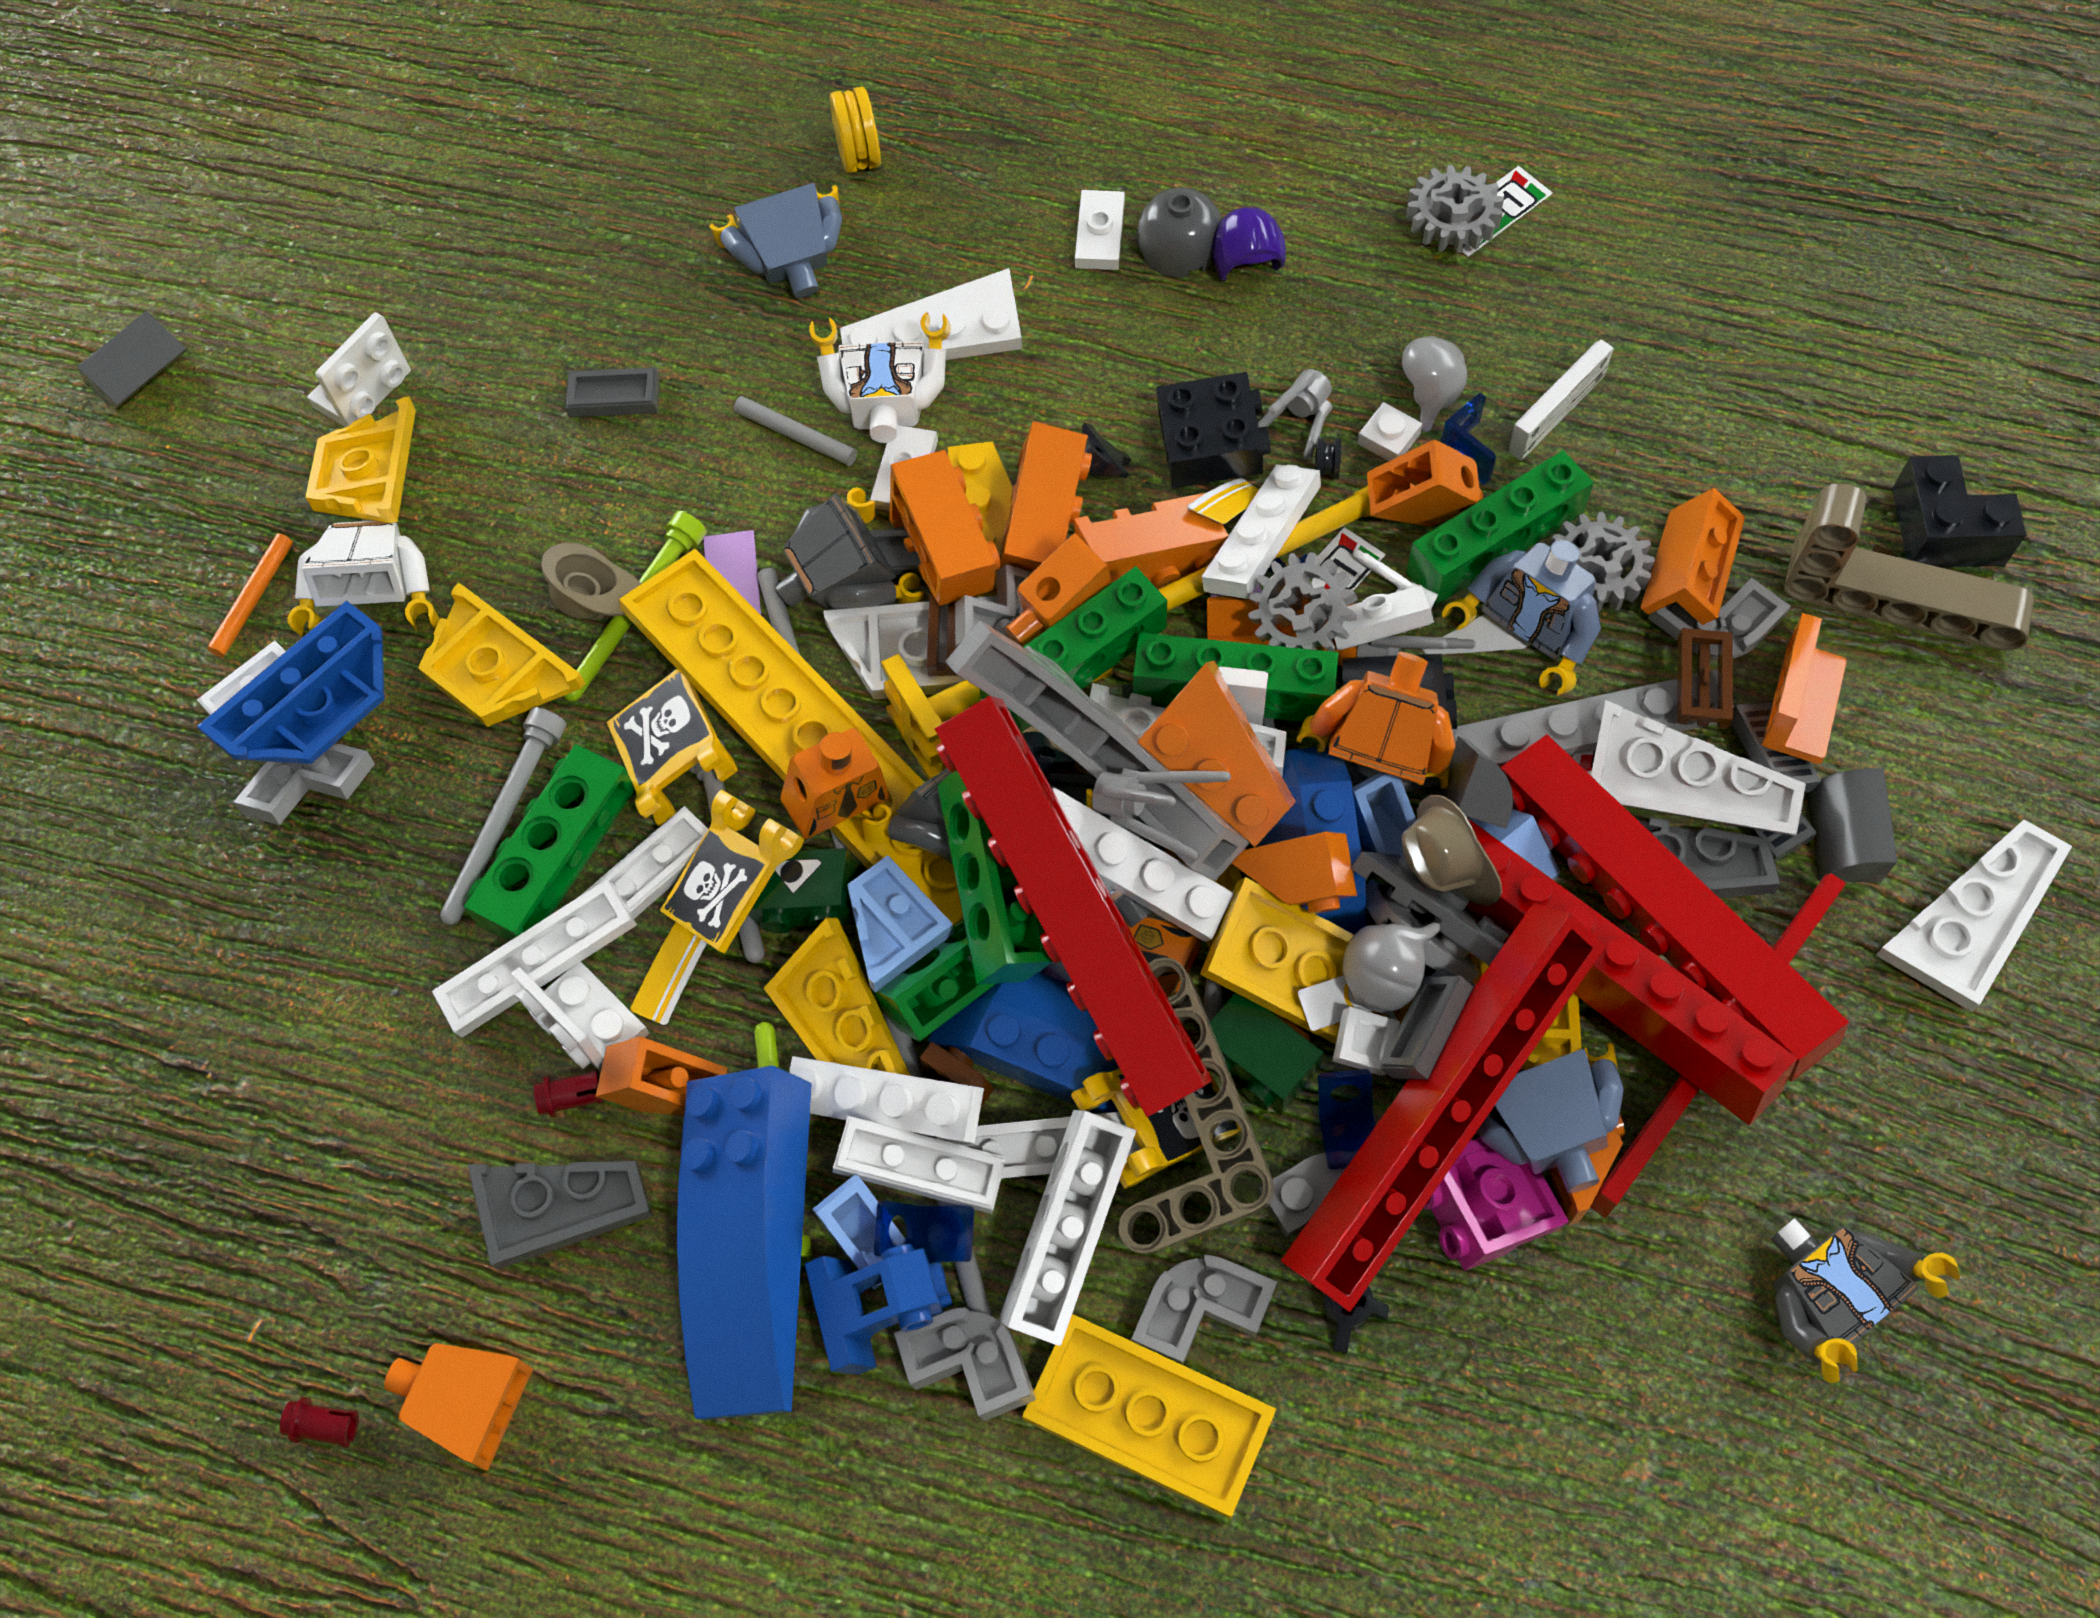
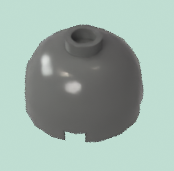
(1178, 232)

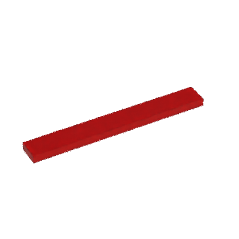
(1683, 1090)

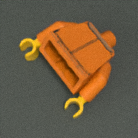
(1387, 724)

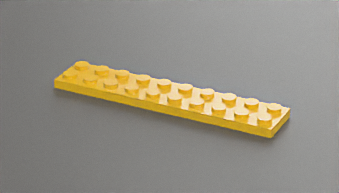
(773, 699)

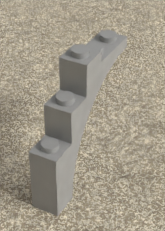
(1093, 737)

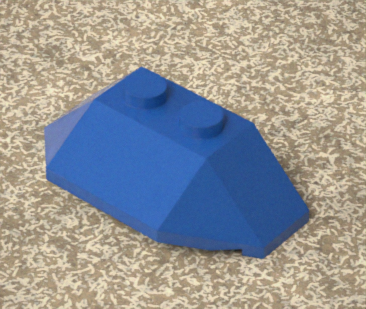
(306, 694)
(1323, 805)
(1030, 1036)

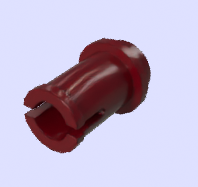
(566, 1093)
(318, 1423)

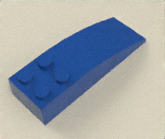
(742, 1238)

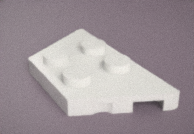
(883, 631)

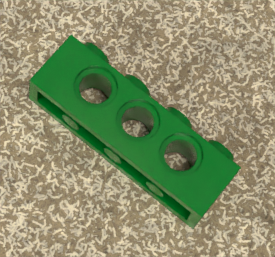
(1499, 524)
(1101, 630)
(1296, 676)
(550, 871)
(999, 931)
(933, 987)

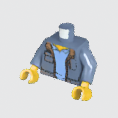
(1542, 601)

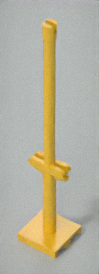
(918, 716)

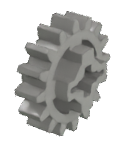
(1454, 208)
(1606, 553)
(1323, 603)

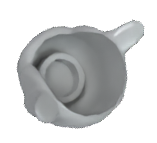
(1437, 375)
(1386, 965)

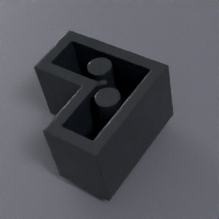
(1949, 526)

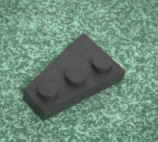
(1721, 859)
(1478, 936)
(549, 1207)

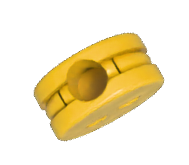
(855, 129)

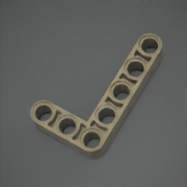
(1837, 575)
(1207, 1117)

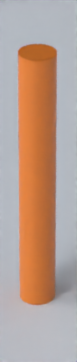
(250, 595)

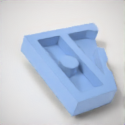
(894, 921)

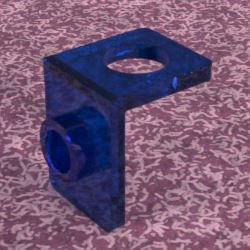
(1462, 441)
(1345, 1123)
(940, 1230)

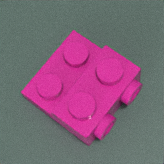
(1491, 1206)

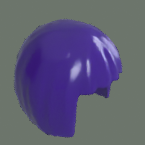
(1247, 237)

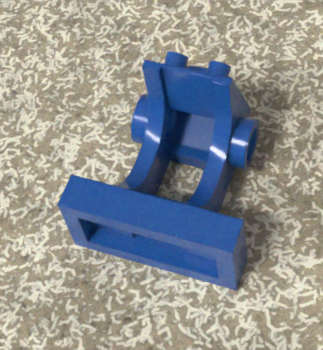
(913, 1295)

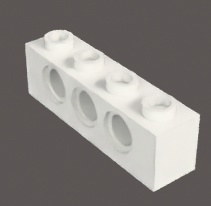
(1067, 1227)

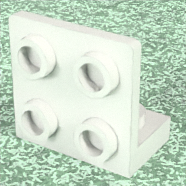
(359, 373)
(579, 1013)

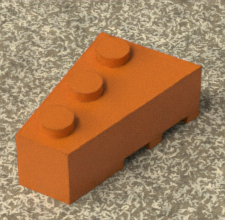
(1044, 495)
(942, 527)
(1159, 542)
(1211, 733)

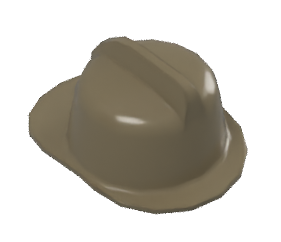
(585, 581)
(1447, 853)

